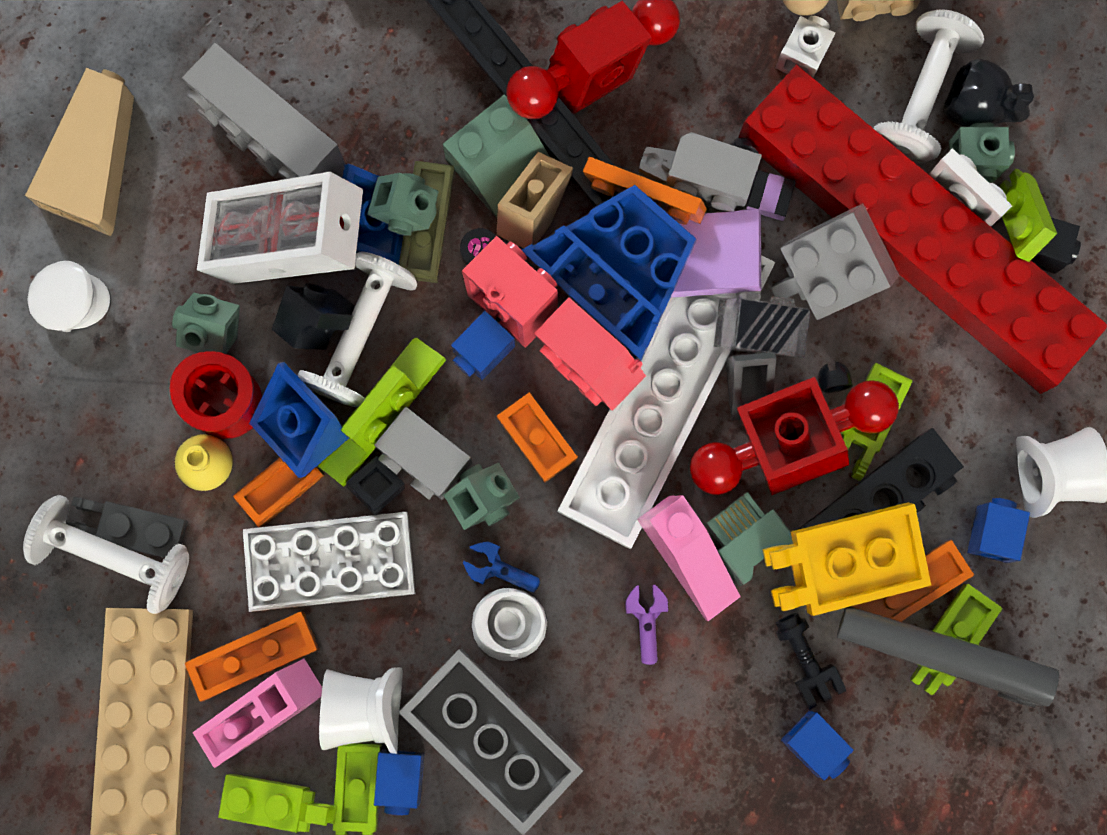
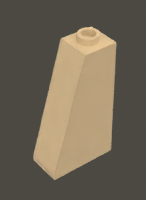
(87, 154)

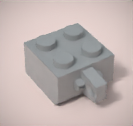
(704, 169)
(837, 263)

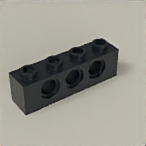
(925, 454)

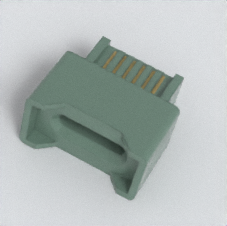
(743, 533)

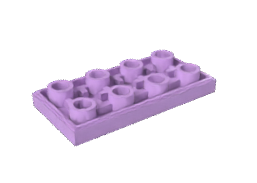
(724, 255)

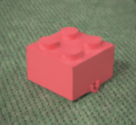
(511, 288)
(589, 355)

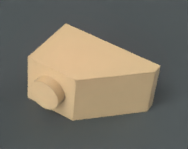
(532, 201)

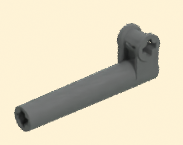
(1010, 675)

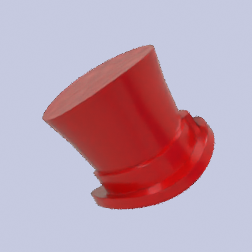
(215, 394)

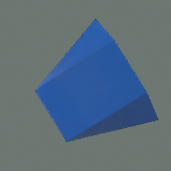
(619, 264)

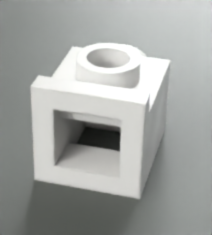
(808, 57)

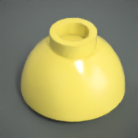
(203, 462)

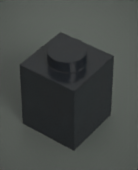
(1061, 249)

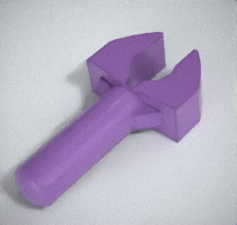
(647, 621)

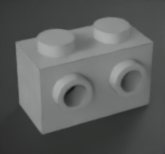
(422, 454)

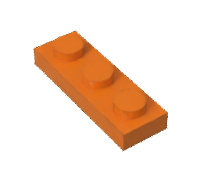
(677, 204)
(946, 571)
(251, 656)

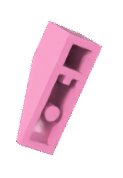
(690, 554)
(259, 712)

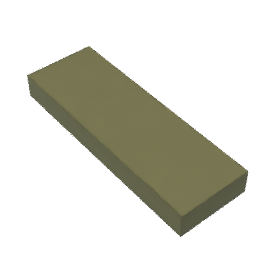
(424, 248)

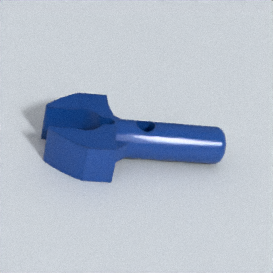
(500, 569)

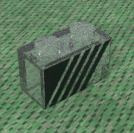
(762, 326)

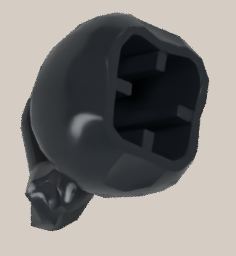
(986, 95)

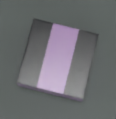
(771, 195)

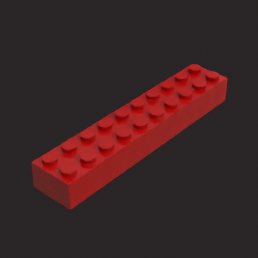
(926, 230)

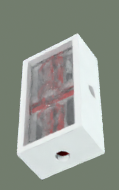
(281, 229)

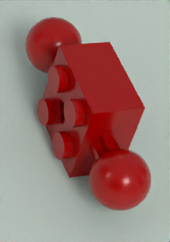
(593, 57)
(797, 410)

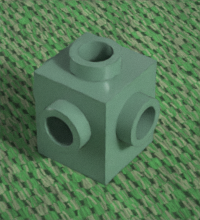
(986, 147)
(403, 203)
(206, 324)
(481, 496)

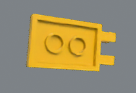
(852, 560)

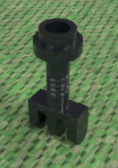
(792, 629)

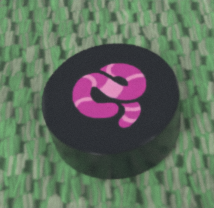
(474, 243)

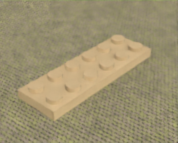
(142, 722)

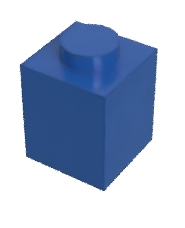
(482, 346)
(999, 531)
(818, 746)
(399, 781)

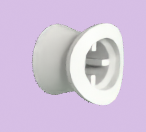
(1062, 470)
(360, 709)

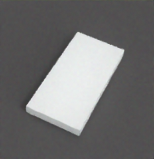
(328, 561)

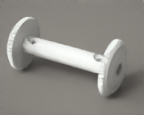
(947, 34)
(352, 341)
(45, 534)

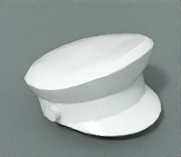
(67, 297)
(509, 624)

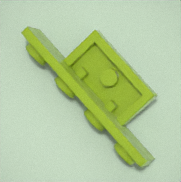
(381, 407)

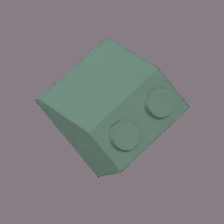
(493, 151)

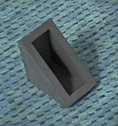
(749, 379)

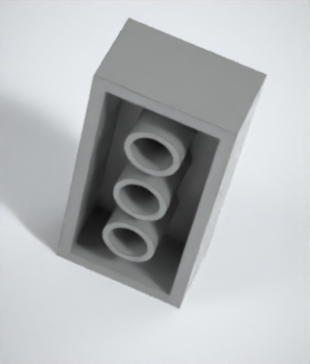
(259, 118)
(491, 741)

